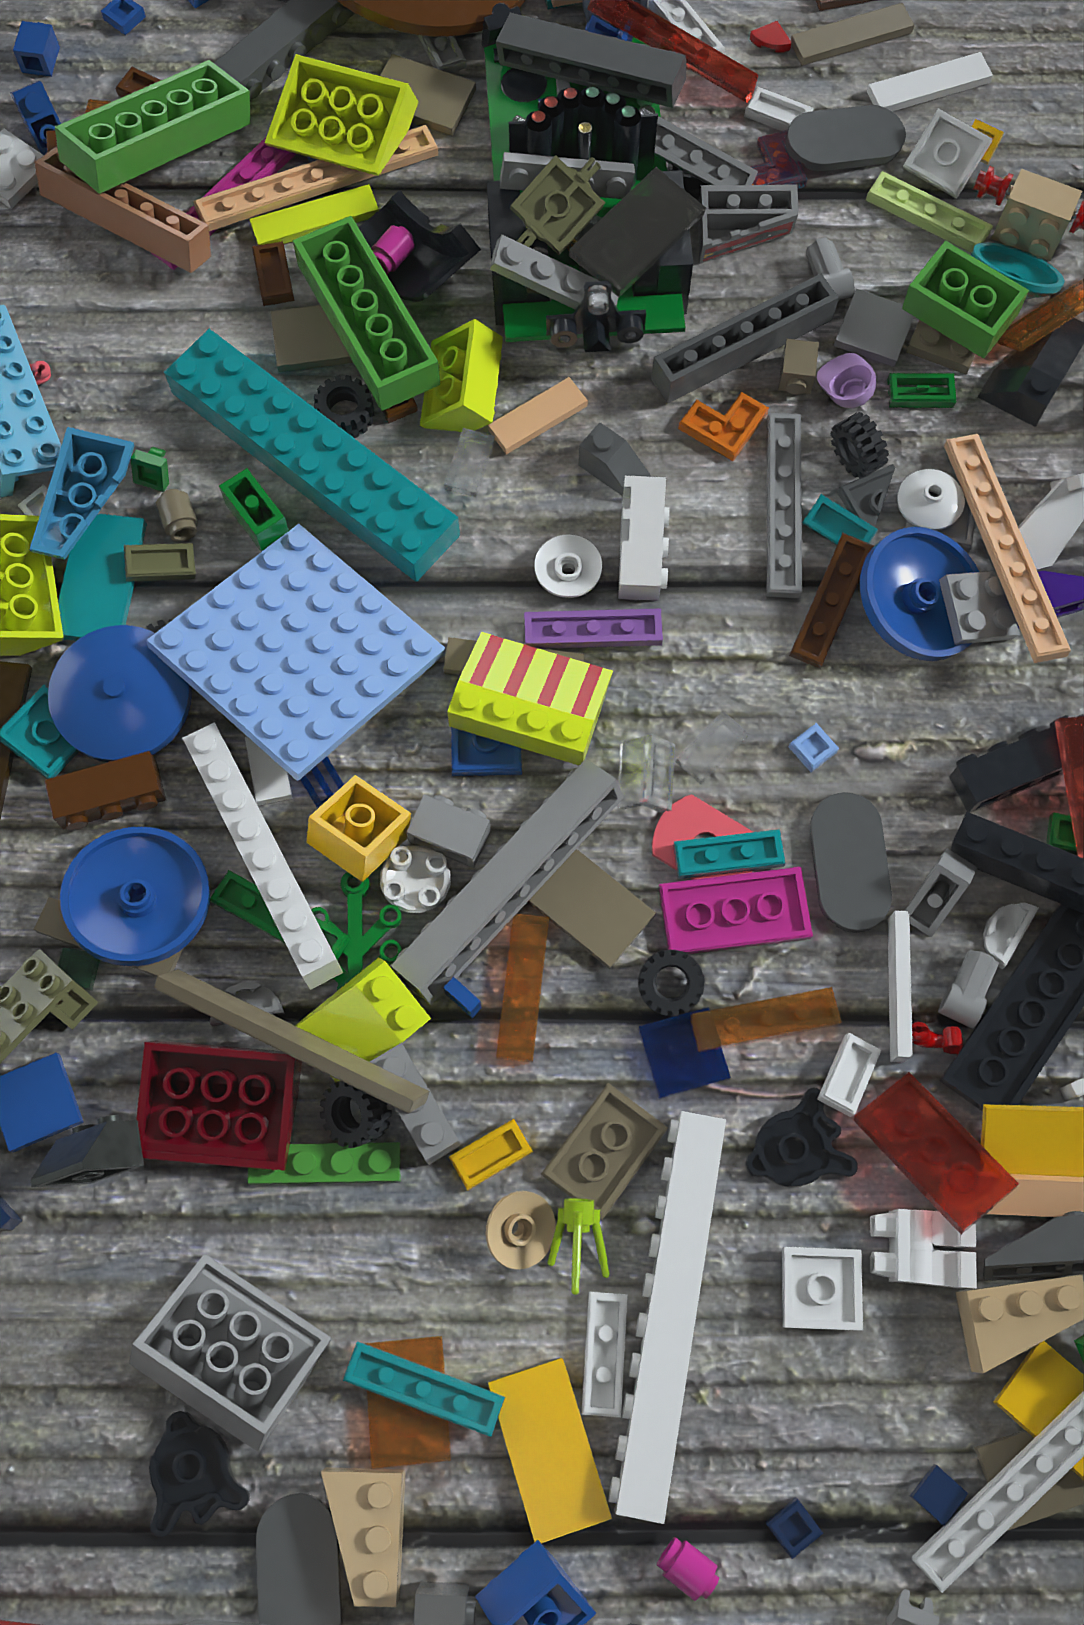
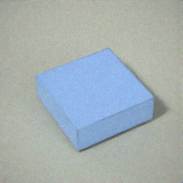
(813, 747)

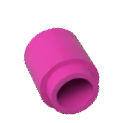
(393, 248)
(688, 1569)

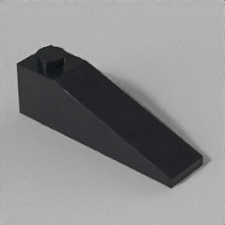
(1031, 377)

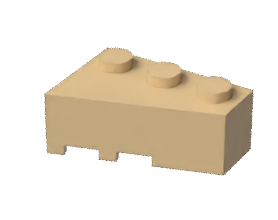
(1016, 1317)
(369, 1530)

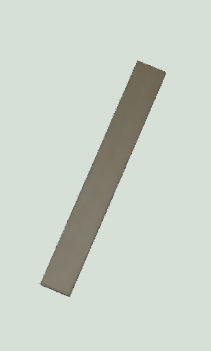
(293, 1040)

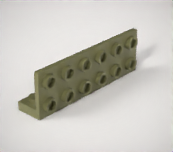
(33, 993)

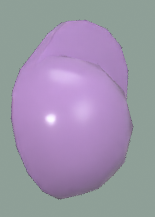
(847, 380)

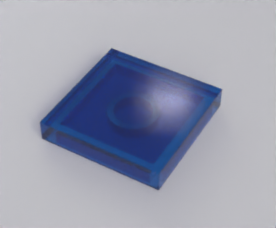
(675, 1057)

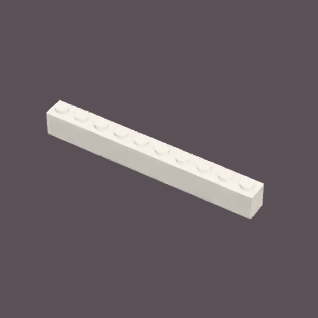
(670, 1318)

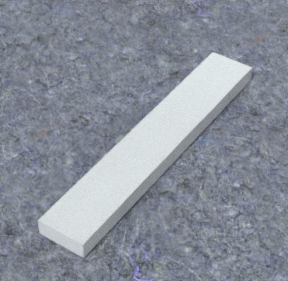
(1004, 1498)

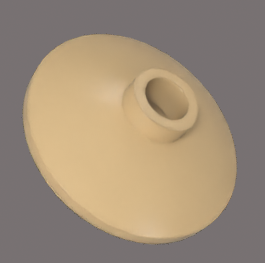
(534, 1230)

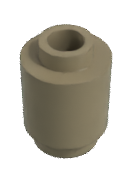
(177, 515)

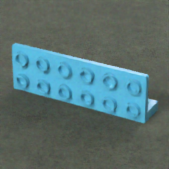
(26, 429)

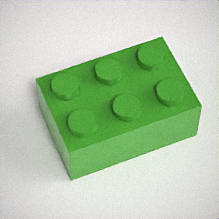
(964, 299)

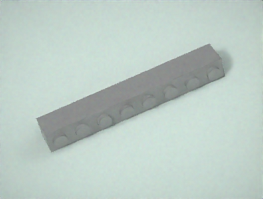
(507, 881)

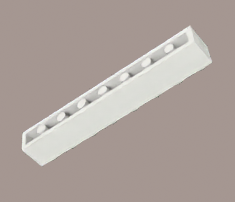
(263, 857)

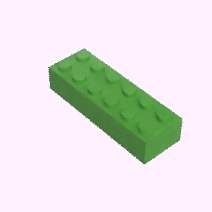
(153, 126)
(367, 313)

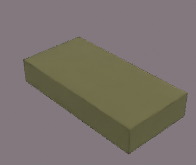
(159, 562)

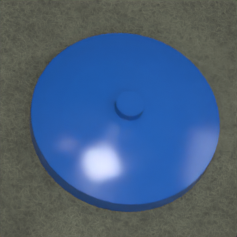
(905, 594)
(117, 695)
(135, 896)

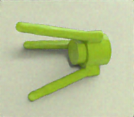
(578, 1216)

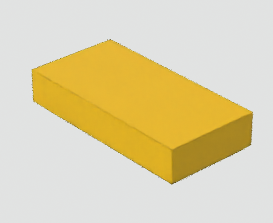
(490, 1154)

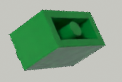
(253, 509)

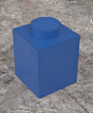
(36, 48)

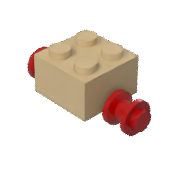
(1034, 212)

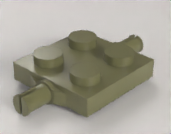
(558, 204)

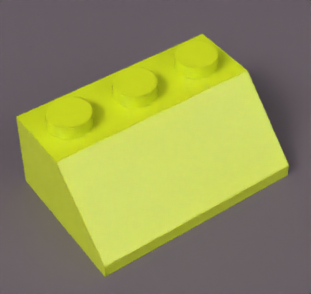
(468, 379)

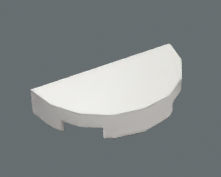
(1006, 930)

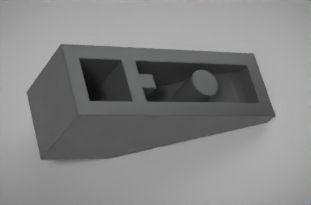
(1044, 1252)

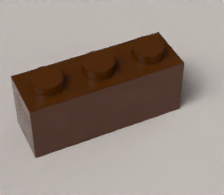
(105, 791)

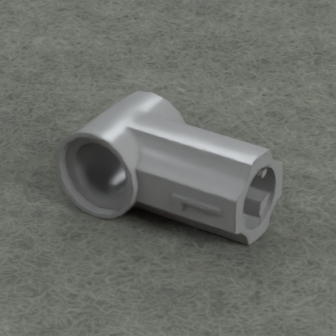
(825, 260)
(966, 996)

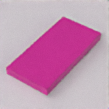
(735, 911)

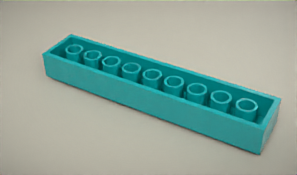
(313, 454)

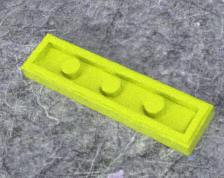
(310, 216)

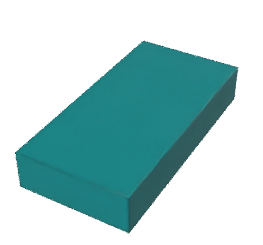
(832, 520)

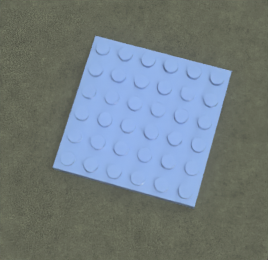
(296, 650)

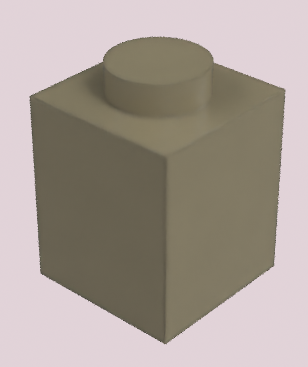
(798, 366)

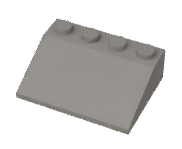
(229, 1351)

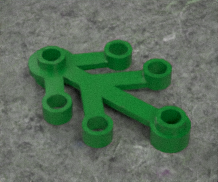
(359, 943)

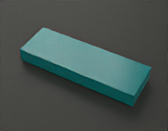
(729, 854)

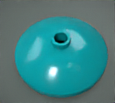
(1021, 267)

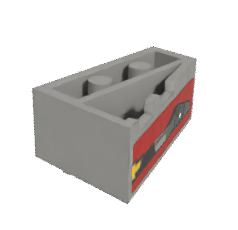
(744, 217)

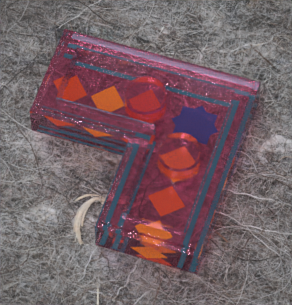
(778, 164)

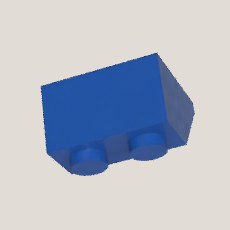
(534, 1593)

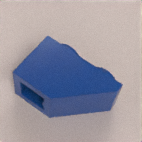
(36, 112)

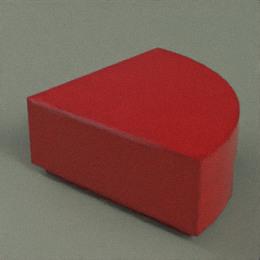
(771, 37)

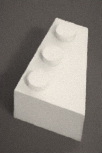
(642, 538)

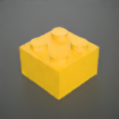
(358, 828)

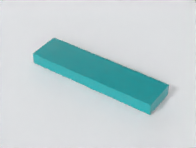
(424, 1388)

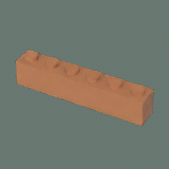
(128, 214)

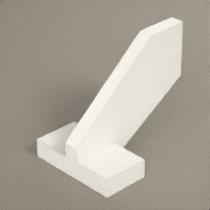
(1054, 520)

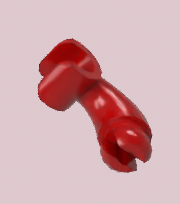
(950, 1039)

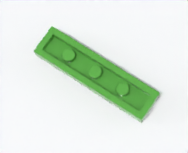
(334, 1165)

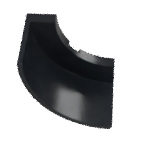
(437, 250)

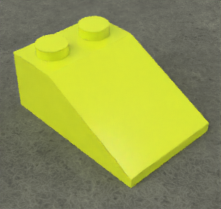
(367, 1014)

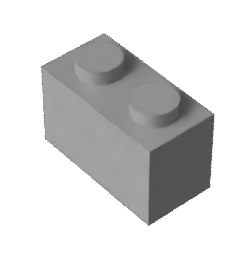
(449, 829)

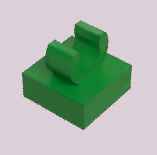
(150, 469)

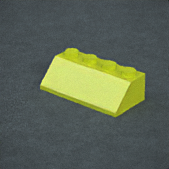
(27, 590)

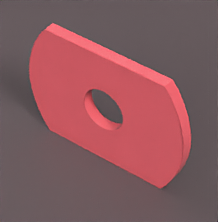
(687, 821)

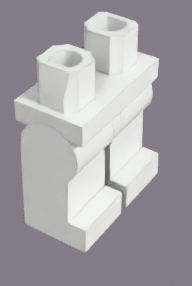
(912, 1251)

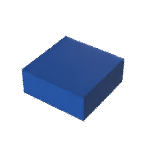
(123, 15)
(462, 997)

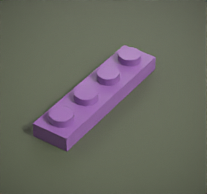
(593, 628)

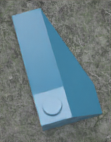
(80, 485)

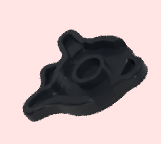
(798, 1146)
(191, 1474)

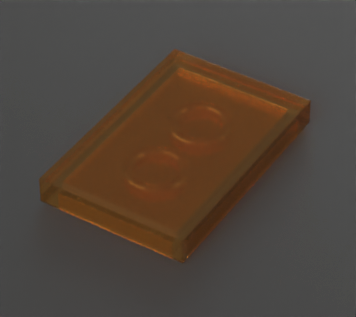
(399, 1431)

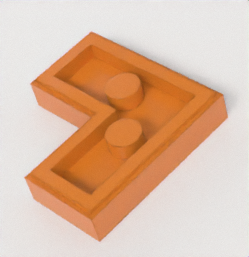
(726, 432)

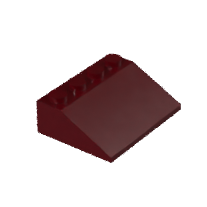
(217, 1104)

